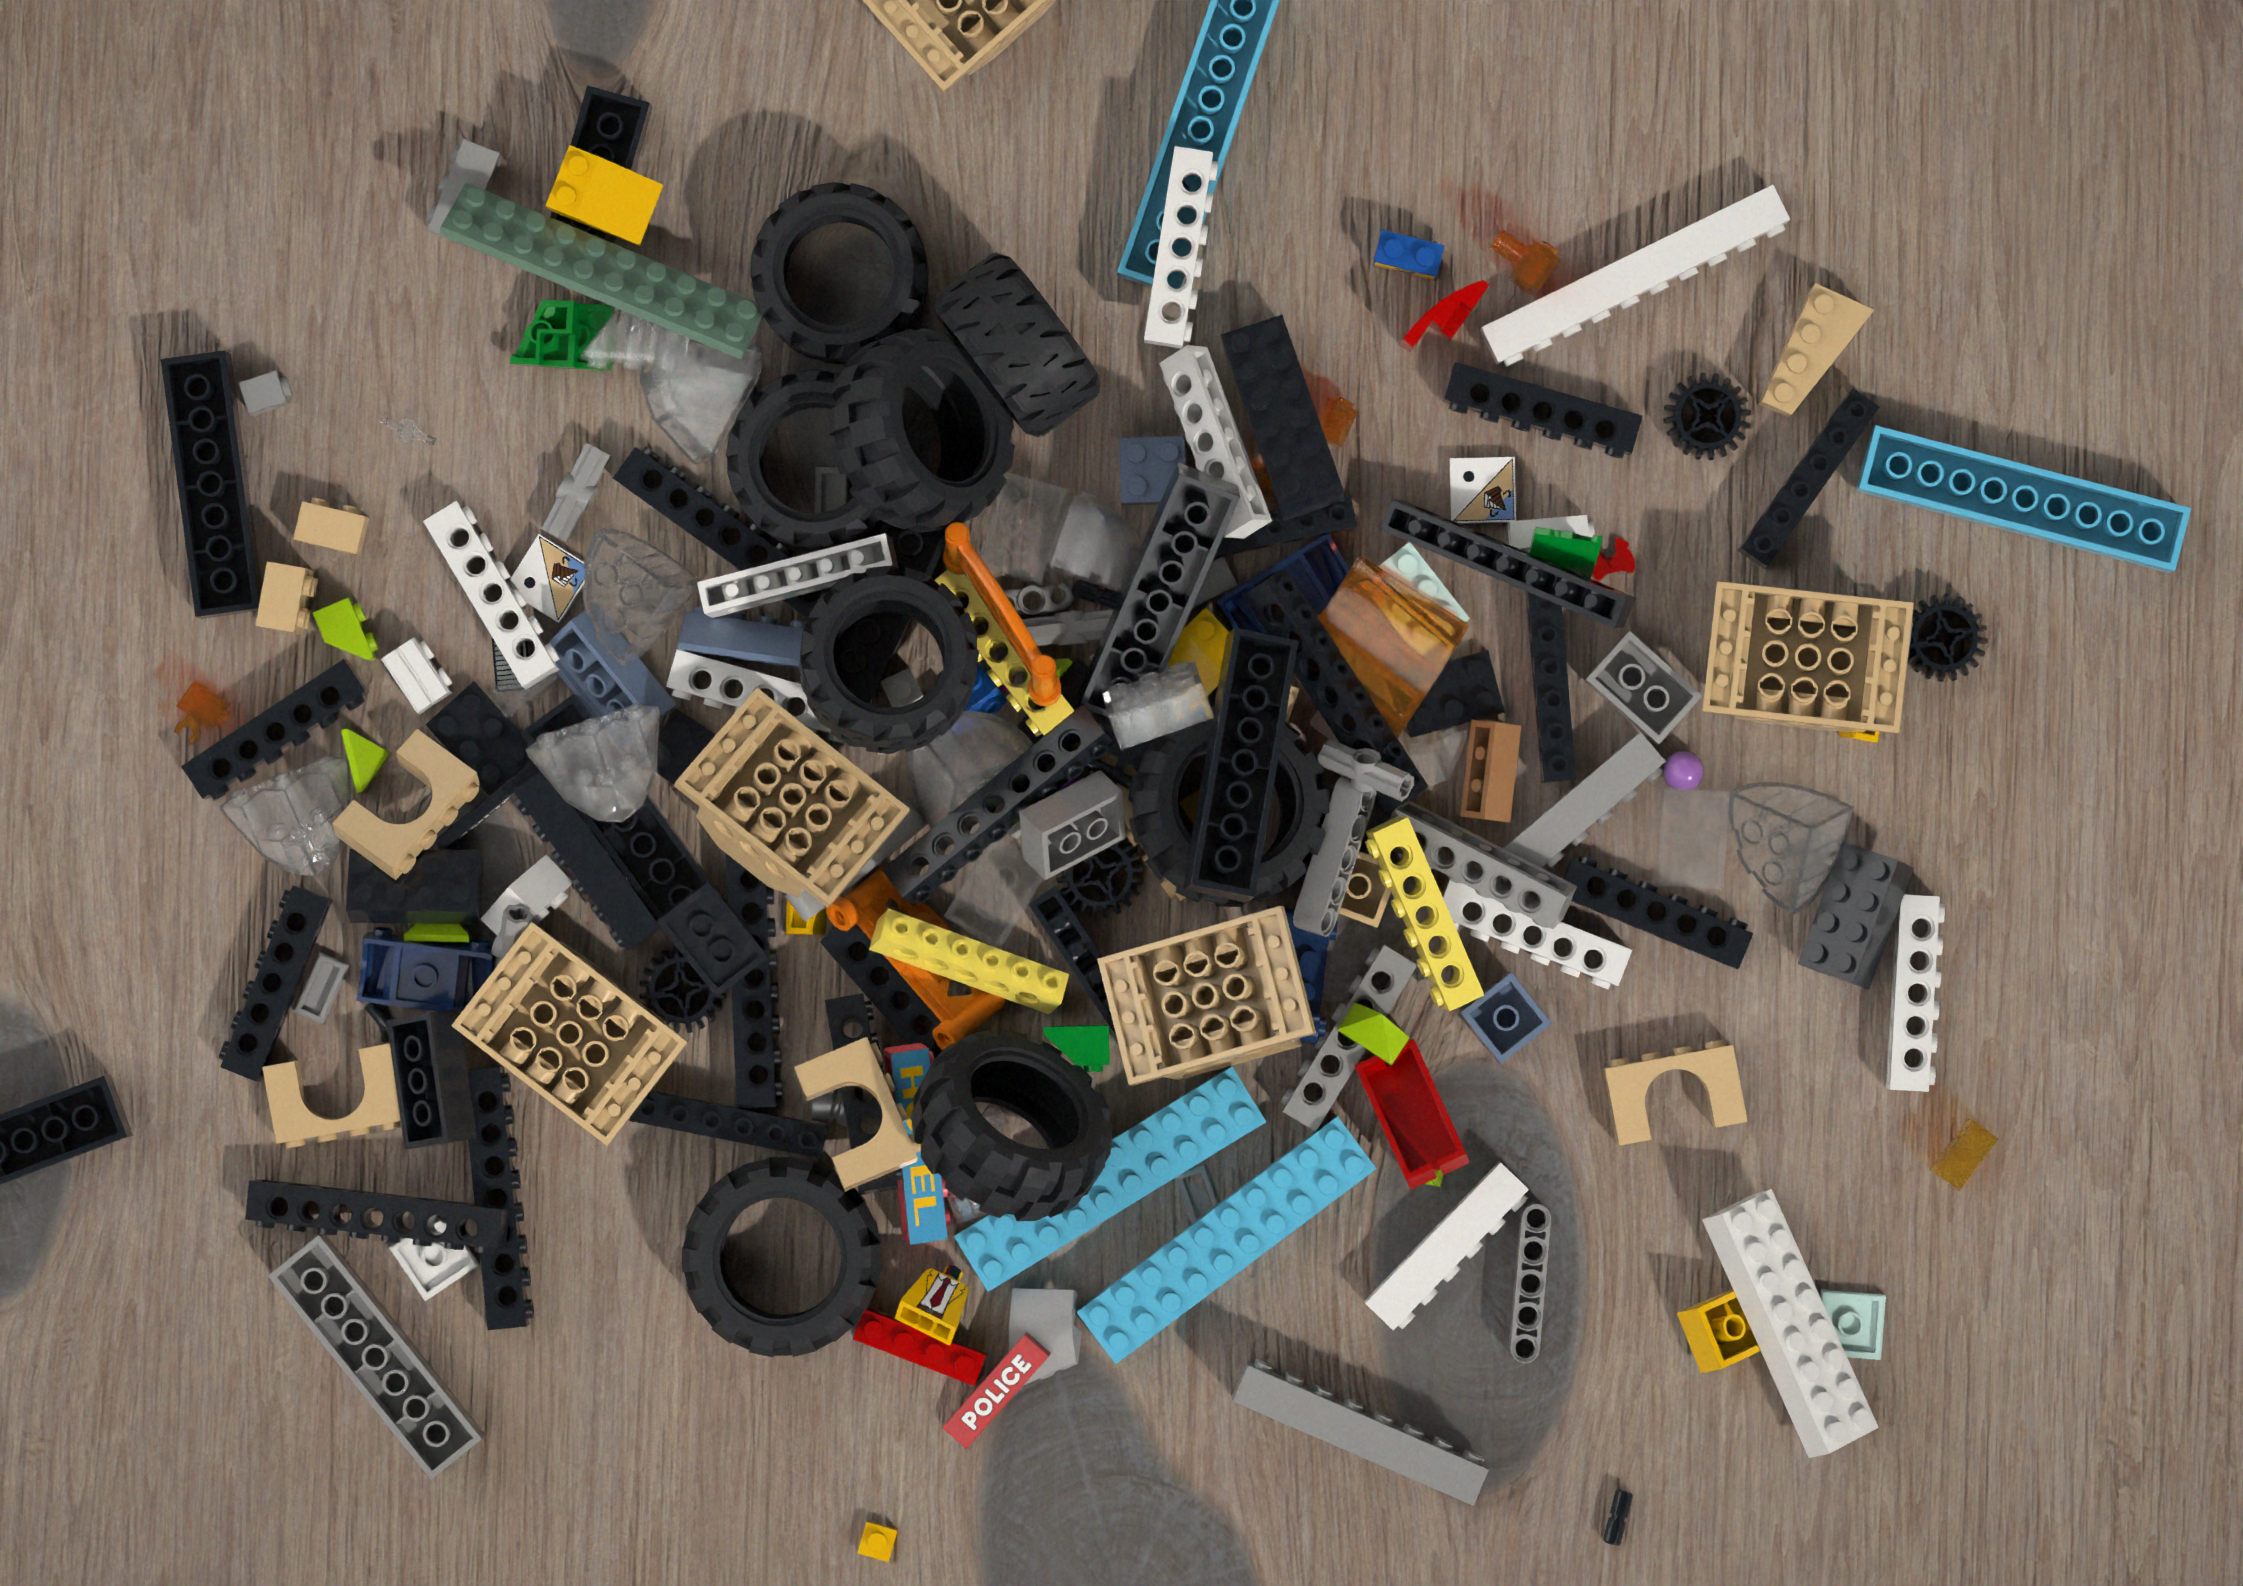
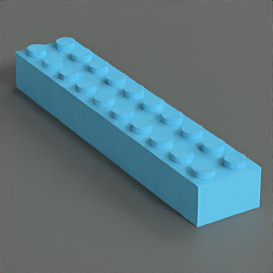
(1201, 120)
(2023, 499)
(1138, 1164)
(1226, 1239)

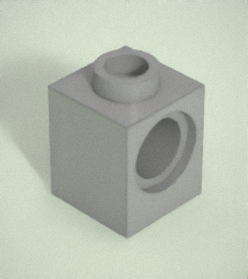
(265, 392)

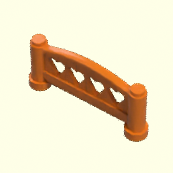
(962, 558)
(958, 1014)

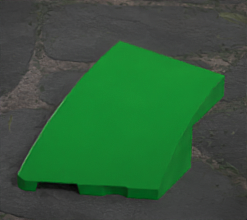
(561, 334)
(1567, 549)

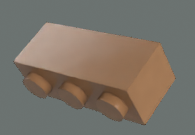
(1490, 771)

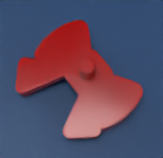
(1621, 561)

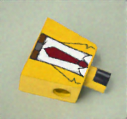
(935, 1303)

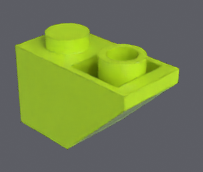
(343, 628)

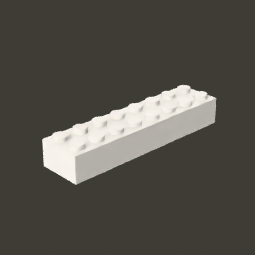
(1790, 1323)

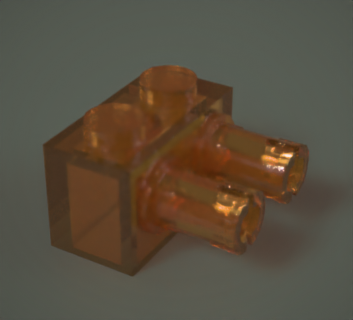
(1530, 262)

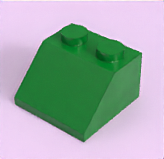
(1082, 1044)

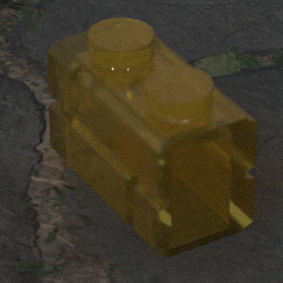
(1963, 1154)

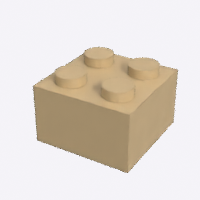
(286, 598)
(1365, 893)

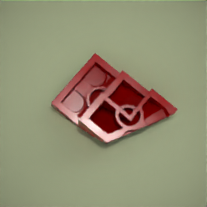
(1446, 315)

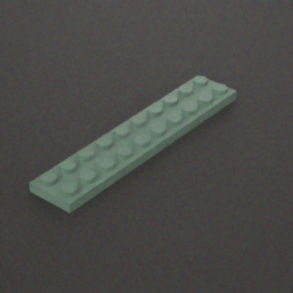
(602, 270)

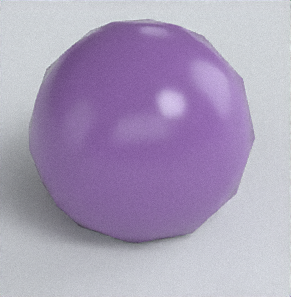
(1683, 770)

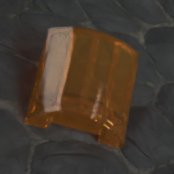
(1391, 638)

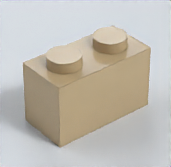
(331, 528)

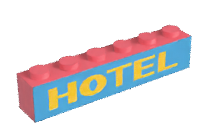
(920, 1192)

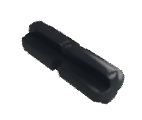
(1093, 592)
(1619, 1511)

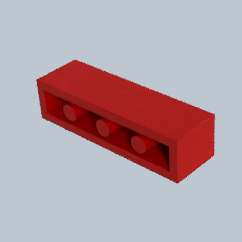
(908, 1343)

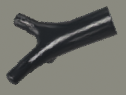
(380, 1018)

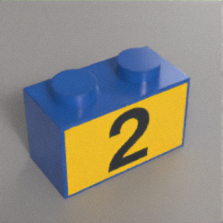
(1408, 255)

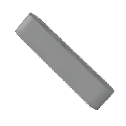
(1332, 868)
(808, 906)
(1533, 1298)

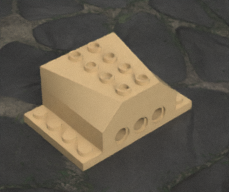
(956, 34)
(1807, 658)
(788, 802)
(1207, 998)
(570, 1032)

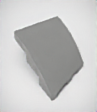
(1049, 1319)

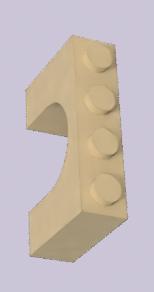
(397, 845)
(1712, 1066)
(859, 1067)
(296, 1120)

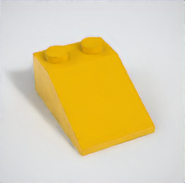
(604, 195)
(1204, 643)
(1718, 1332)

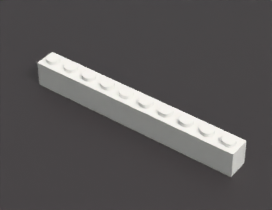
(1634, 275)

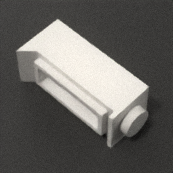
(1521, 531)

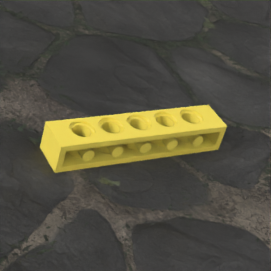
(1003, 670)
(969, 961)
(1464, 984)

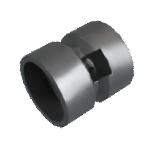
(831, 1106)

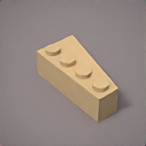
(1816, 340)

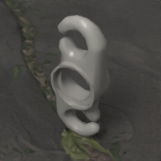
(1047, 605)

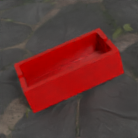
(1412, 1115)

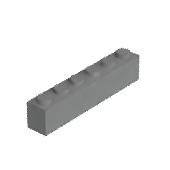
(1588, 802)

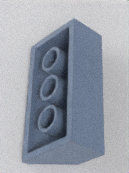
(742, 639)
(598, 678)

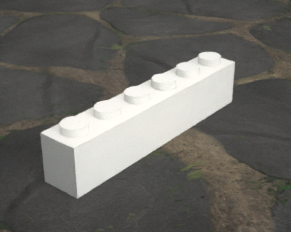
(1446, 1246)

